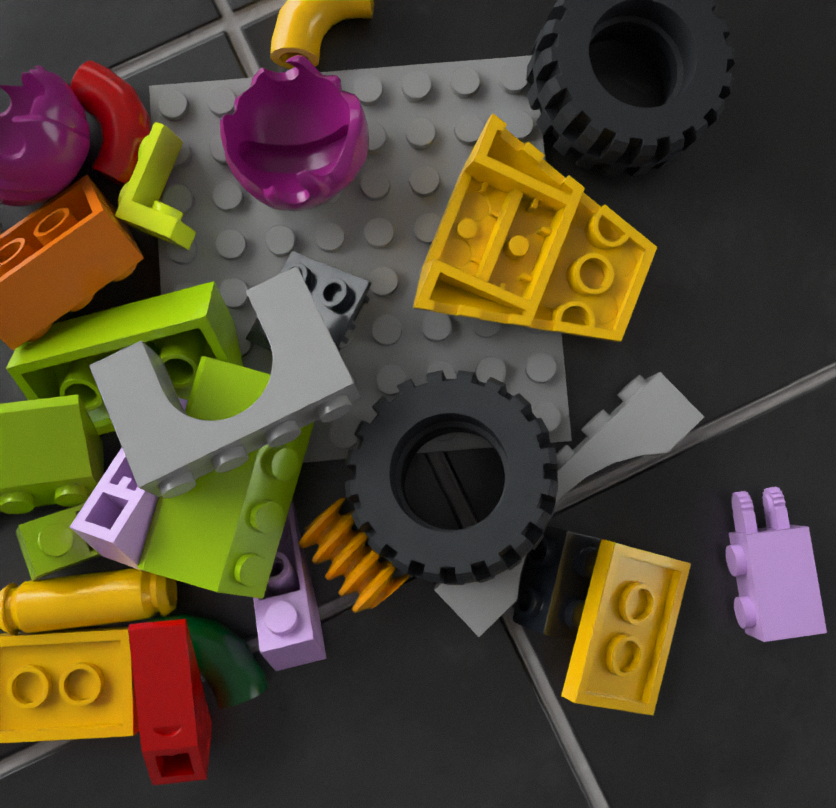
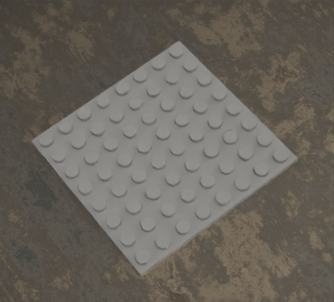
(376, 228)

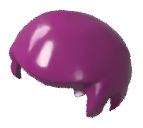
(295, 137)
(40, 139)

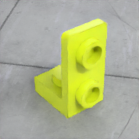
(140, 196)

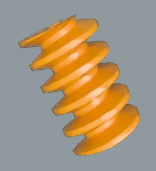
(350, 558)

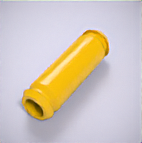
(85, 600)

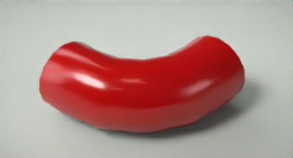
(120, 116)

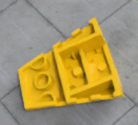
(531, 247)

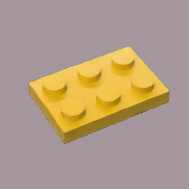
(626, 629)
(66, 685)

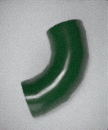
(223, 661)

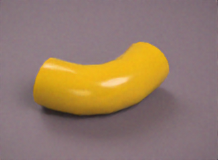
(305, 22)

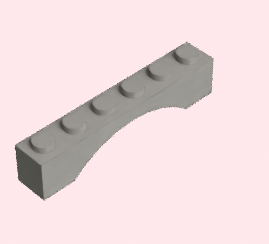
(645, 423)

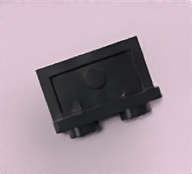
(556, 583)

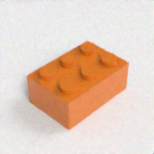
(60, 260)

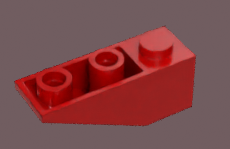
(170, 702)

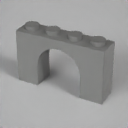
(174, 449)

